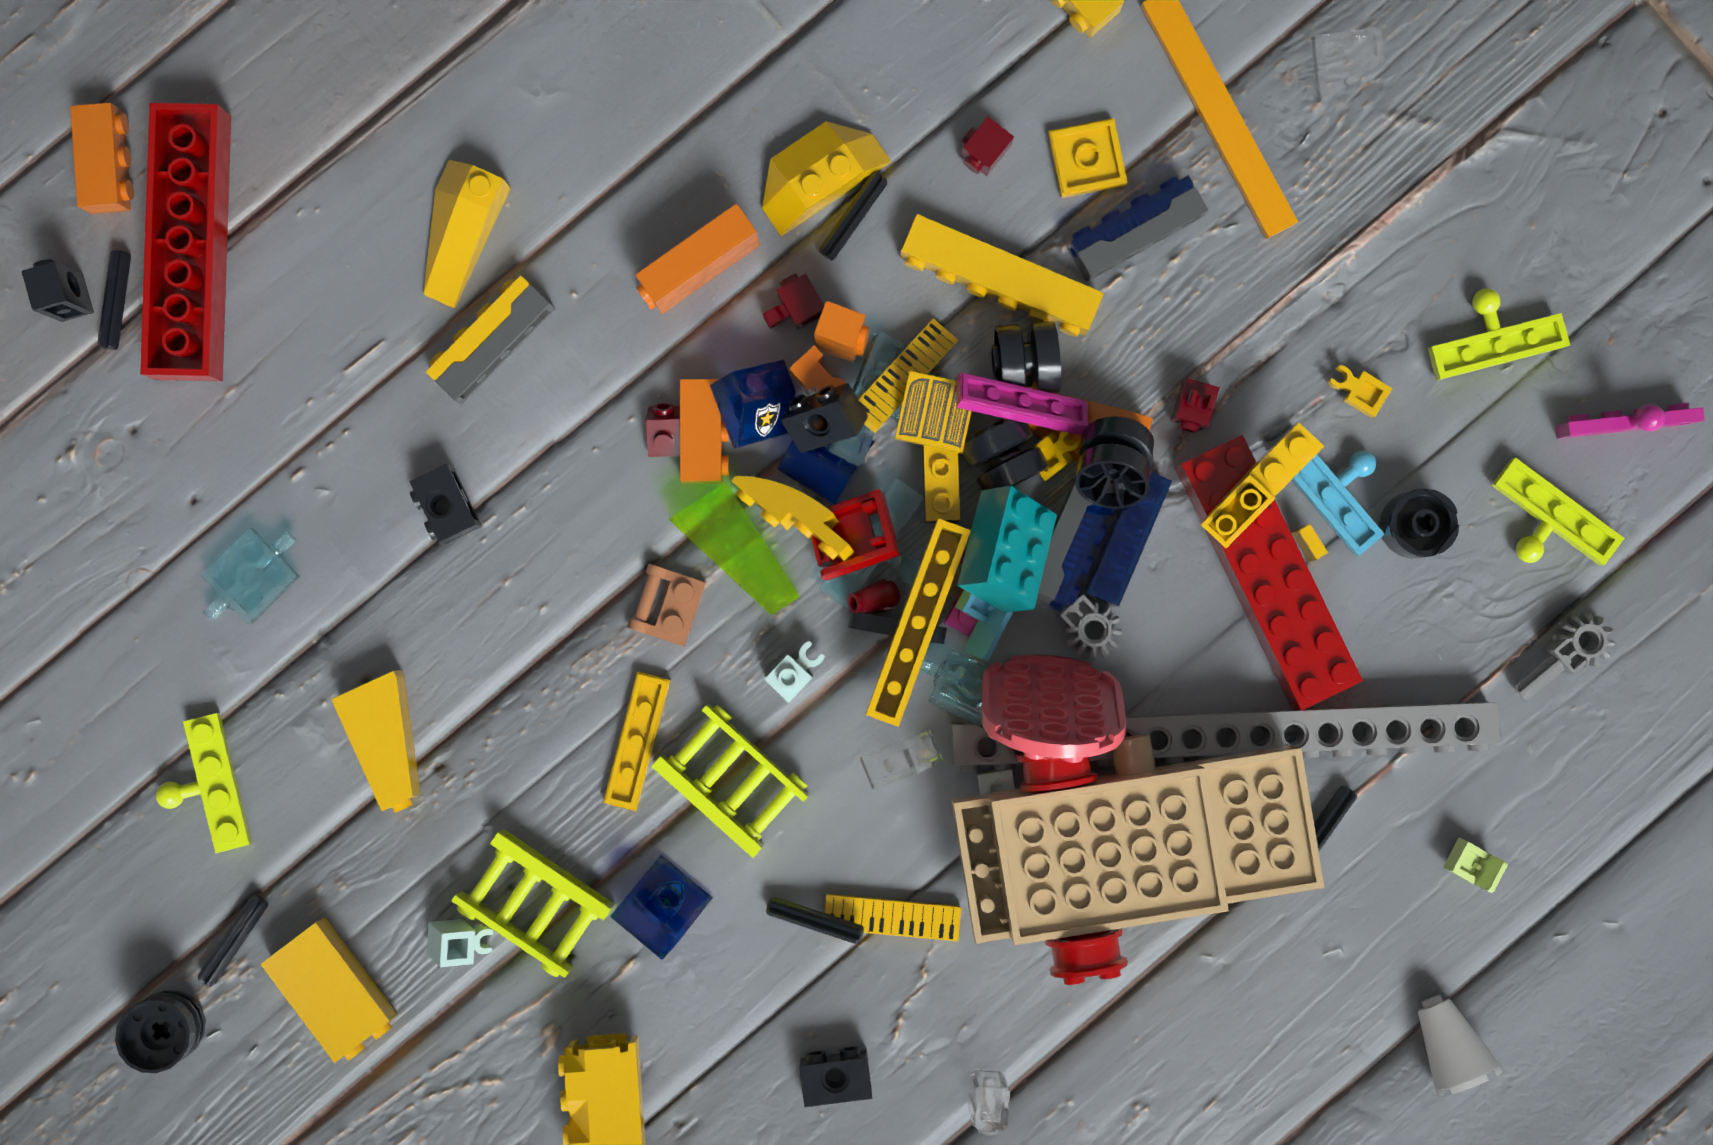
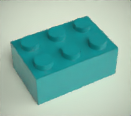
(1007, 549)

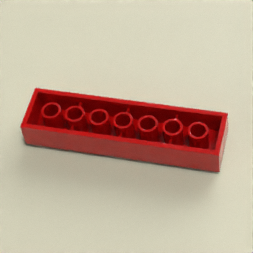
(185, 242)
(1273, 584)

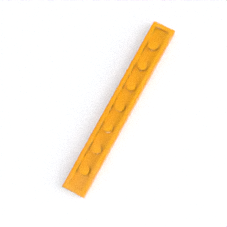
(1220, 116)

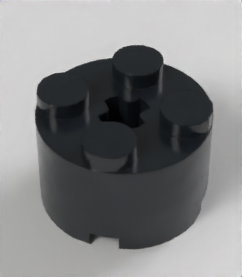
(1437, 519)

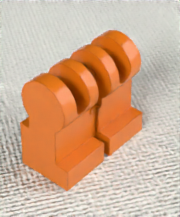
(810, 374)

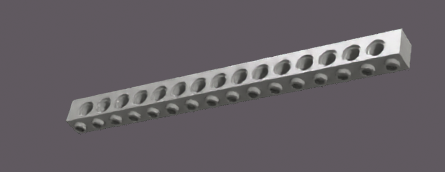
(1480, 718)

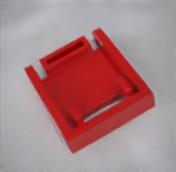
(857, 530)

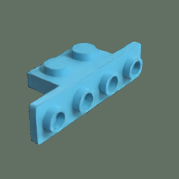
(988, 628)

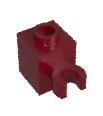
(798, 302)
(1194, 405)

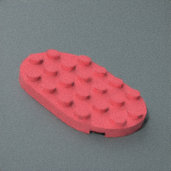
(1052, 707)

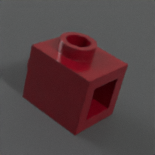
(985, 146)

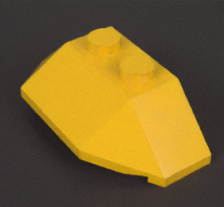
(818, 172)

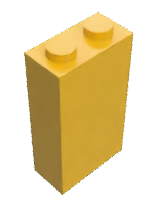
(330, 991)

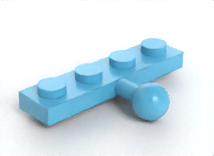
(1336, 503)

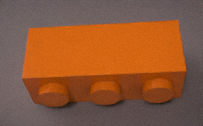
(101, 158)
(841, 332)
(701, 434)

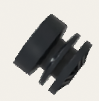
(141, 1036)

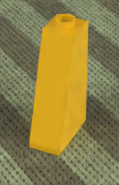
(382, 738)

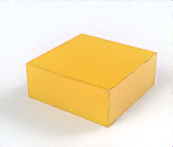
(1309, 542)

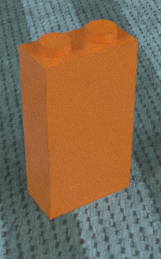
(697, 260)

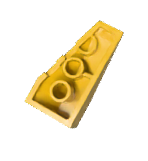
(462, 220)

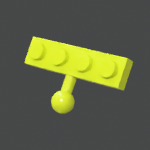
(1498, 343)
(1556, 514)
(214, 782)

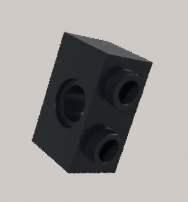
(57, 291)
(824, 417)
(461, 516)
(819, 1090)

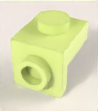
(1475, 865)

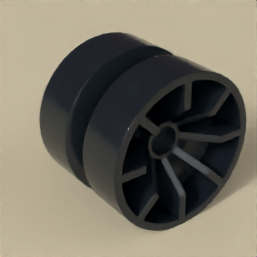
(1036, 358)
(1000, 448)
(1114, 462)

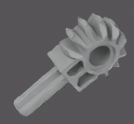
(1084, 612)
(1566, 654)

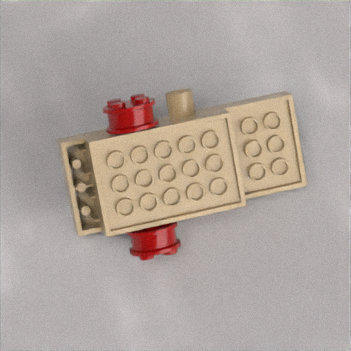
(1131, 848)

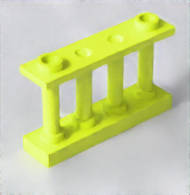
(723, 813)
(536, 869)

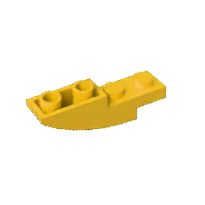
(1261, 484)
(789, 506)

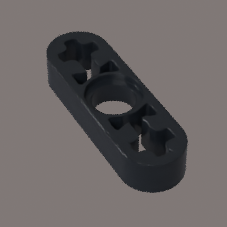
(887, 626)

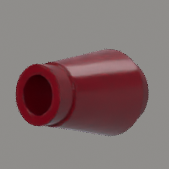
(876, 597)

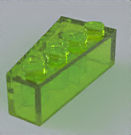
(732, 542)

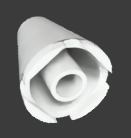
(1453, 1048)

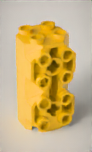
(603, 1091)

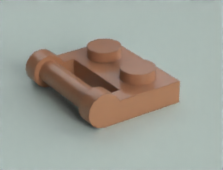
(677, 609)

